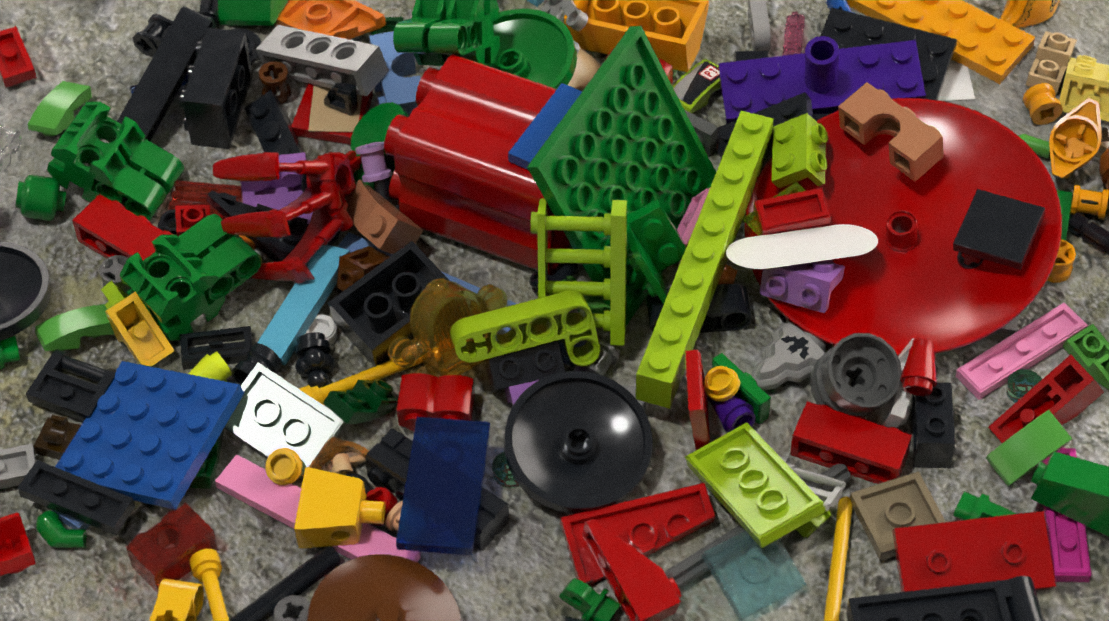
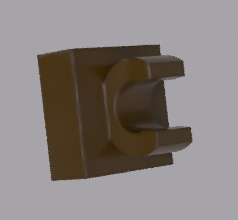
(55, 437)

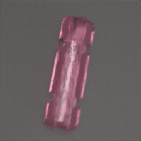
(794, 34)

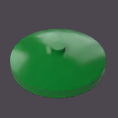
(535, 47)

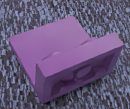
(278, 192)

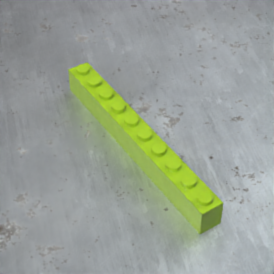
(703, 260)

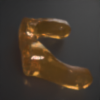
(334, 447)

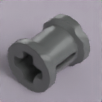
(603, 361)

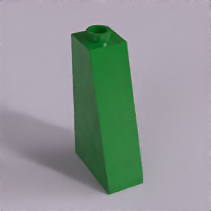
(1074, 489)

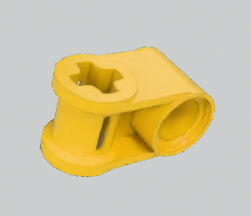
(178, 601)

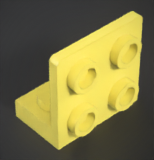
(1086, 80)

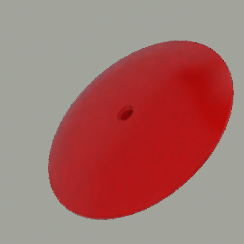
(913, 278)

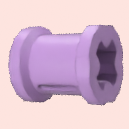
(373, 162)

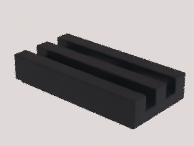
(230, 352)

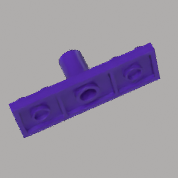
(822, 72)

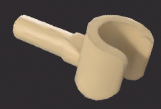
(343, 463)

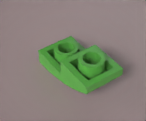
(58, 108)
(66, 329)
(1091, 352)
(1028, 448)

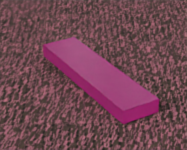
(1067, 542)

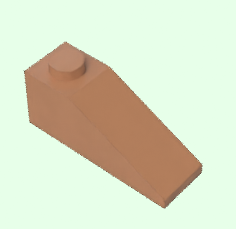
(380, 219)

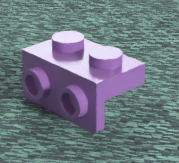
(803, 284)

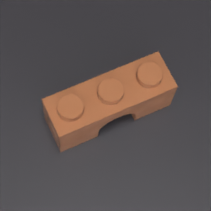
(874, 113)

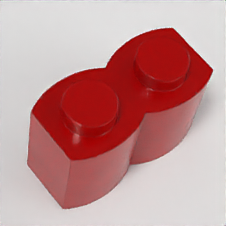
(434, 398)

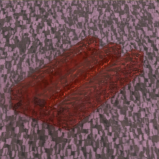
(198, 192)

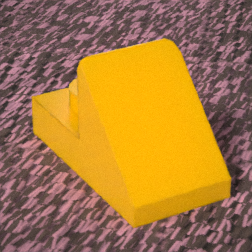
(138, 330)

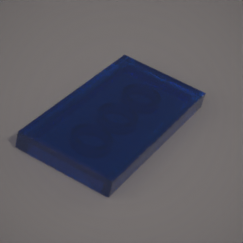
(443, 486)

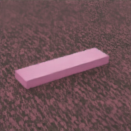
(1020, 351)

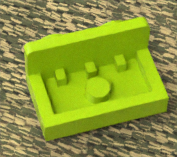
(799, 151)

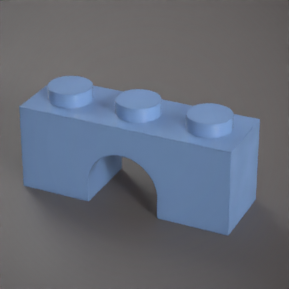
(393, 85)

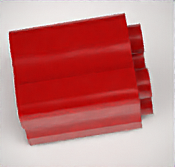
(455, 161)

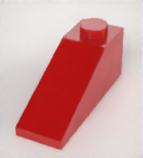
(1063, 392)
(634, 579)

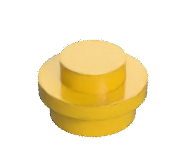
(721, 383)
(283, 466)

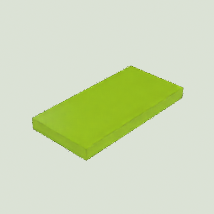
(755, 484)

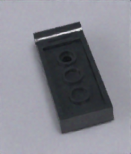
(985, 601)

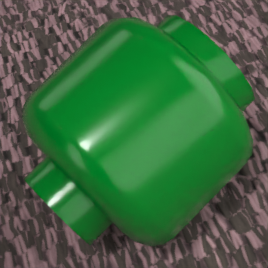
(40, 197)

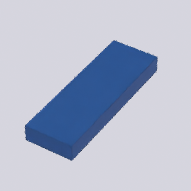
(543, 125)

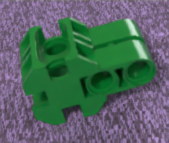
(449, 28)
(121, 170)
(190, 274)

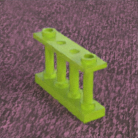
(612, 257)

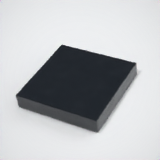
(999, 229)

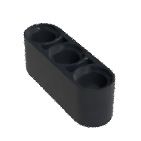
(727, 310)

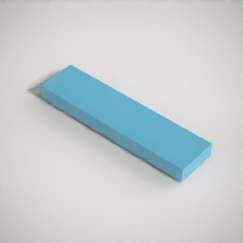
(303, 303)

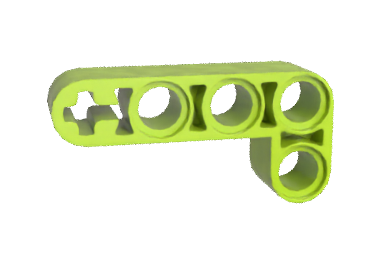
(524, 334)

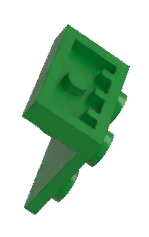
(653, 246)

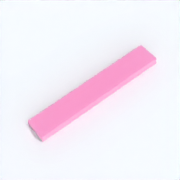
(252, 486)

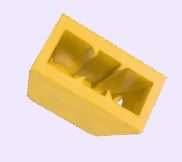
(333, 510)

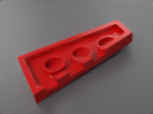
(642, 523)

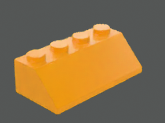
(670, 25)

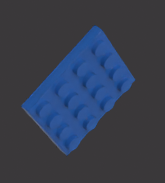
(151, 433)

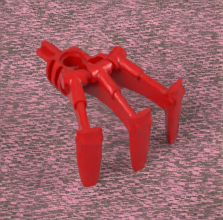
(328, 185)

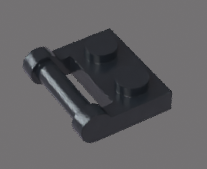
(66, 393)

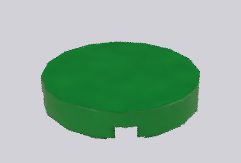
(375, 124)

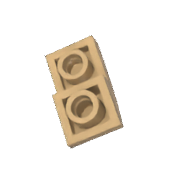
(1051, 60)

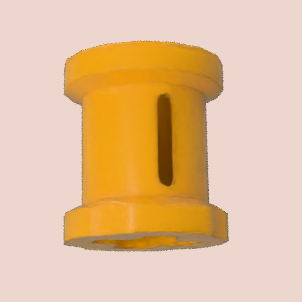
(1089, 195)

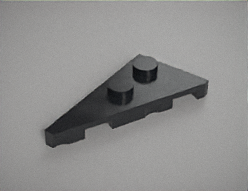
(273, 247)

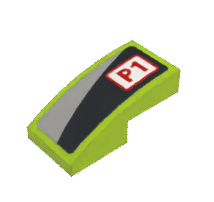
(696, 85)

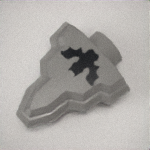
(788, 357)

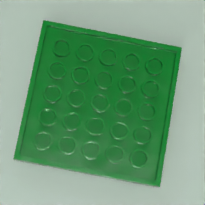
(622, 143)

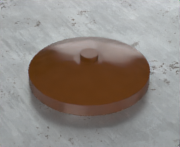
(382, 590)

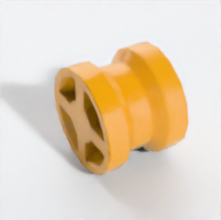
(1042, 103)
(1064, 263)

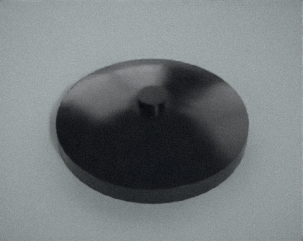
(23, 288)
(577, 441)

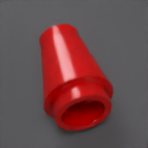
(920, 368)

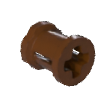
(280, 76)

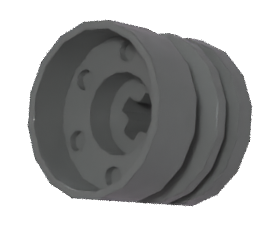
(869, 364)

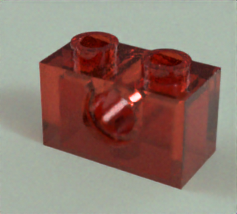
(177, 527)

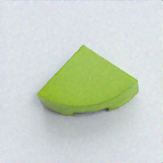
(811, 526)

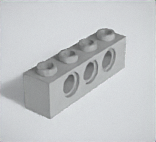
(324, 58)

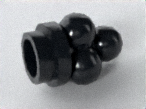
(314, 358)

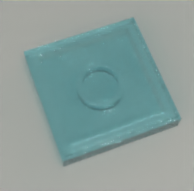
(751, 574)

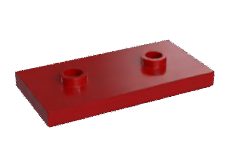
(974, 552)

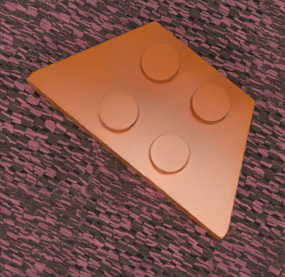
(331, 17)

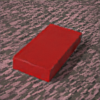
(792, 211)

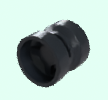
(256, 354)

